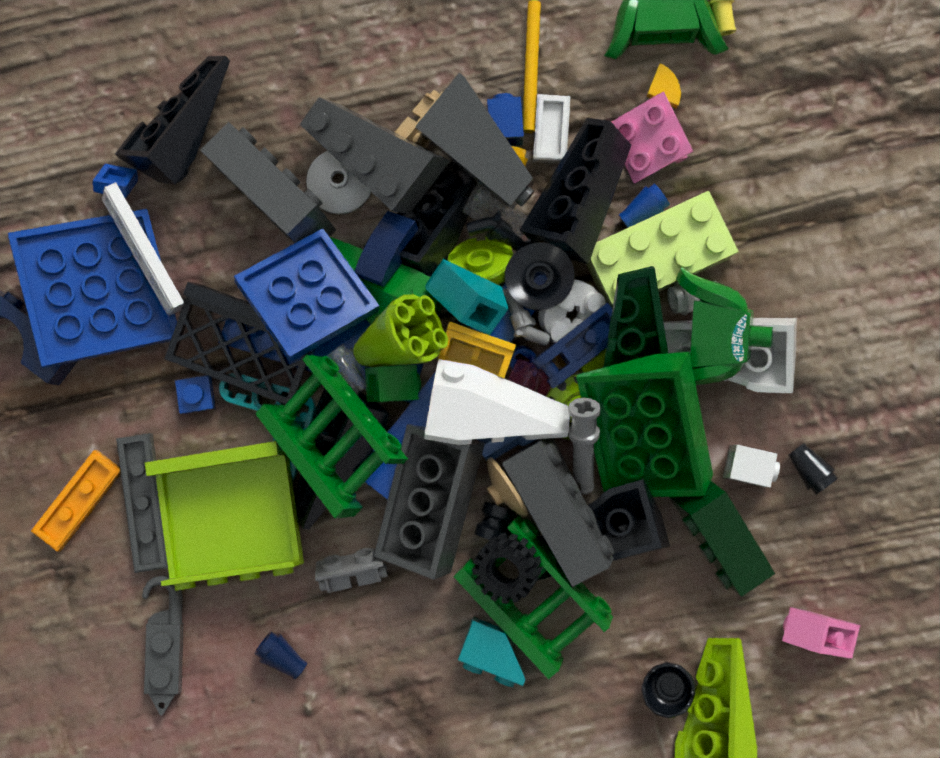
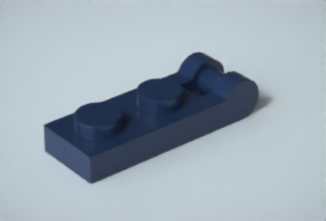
(576, 346)

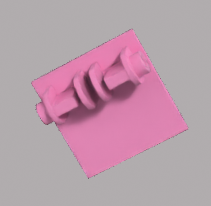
(654, 137)

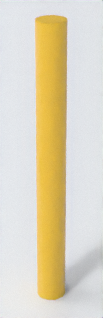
(531, 66)

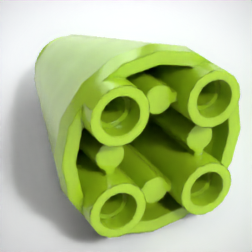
(402, 334)

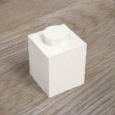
(751, 466)

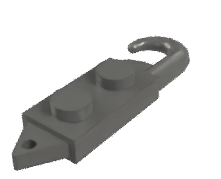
(164, 648)

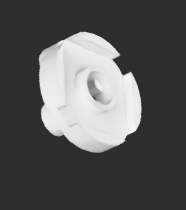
(586, 301)

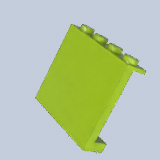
(227, 515)

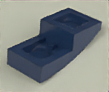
(383, 249)

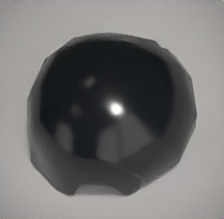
(668, 690)

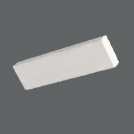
(142, 249)

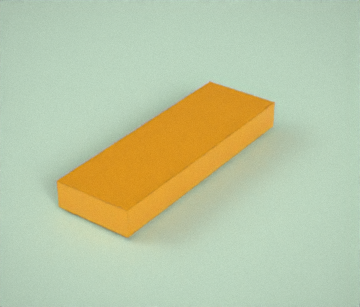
(77, 500)

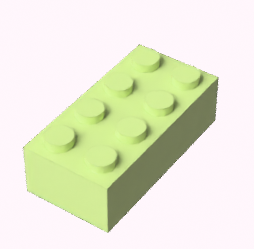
(682, 236)

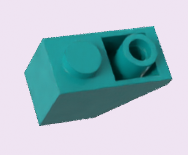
(468, 296)
(490, 650)

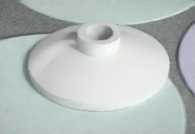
(340, 197)

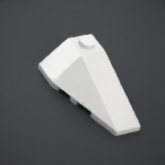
(767, 369)
(481, 405)

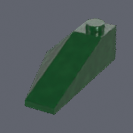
(636, 318)

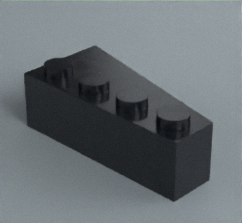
(580, 191)

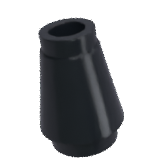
(812, 469)

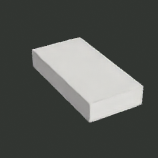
(551, 128)

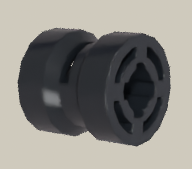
(495, 521)

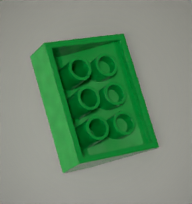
(650, 425)

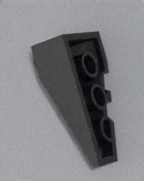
(173, 137)
(438, 220)

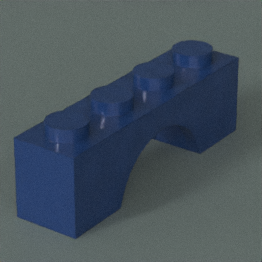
(12, 308)

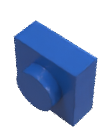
(124, 177)
(195, 394)

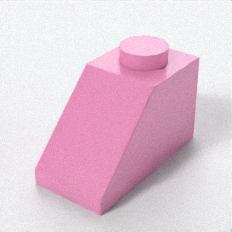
(820, 633)

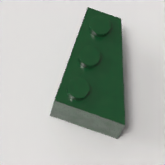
(724, 539)

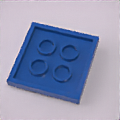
(306, 294)

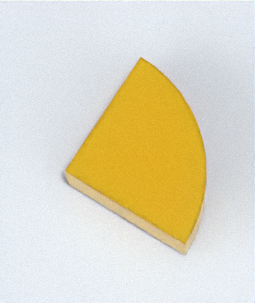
(665, 81)

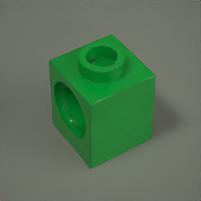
(392, 383)

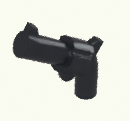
(497, 229)

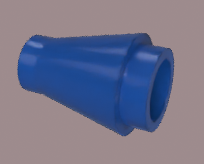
(645, 205)

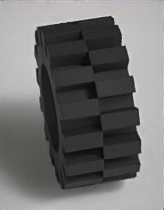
(494, 580)

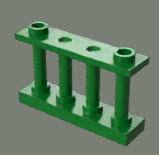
(300, 443)
(523, 627)

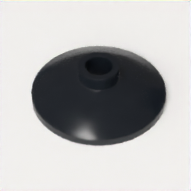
(539, 260)

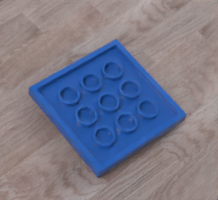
(87, 290)

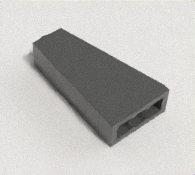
(473, 141)

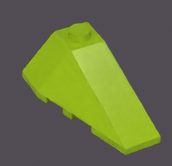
(721, 711)

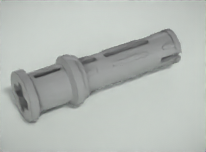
(583, 435)

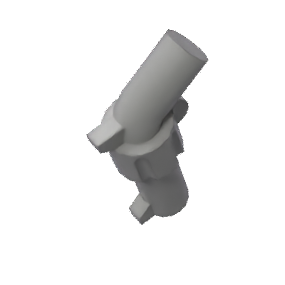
(523, 322)

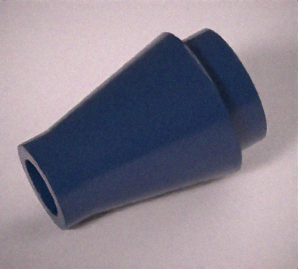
(280, 655)

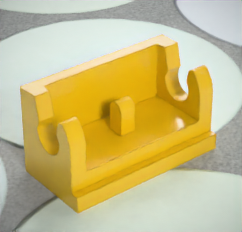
(477, 349)

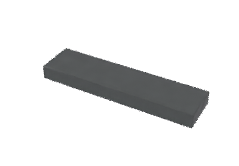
(142, 503)

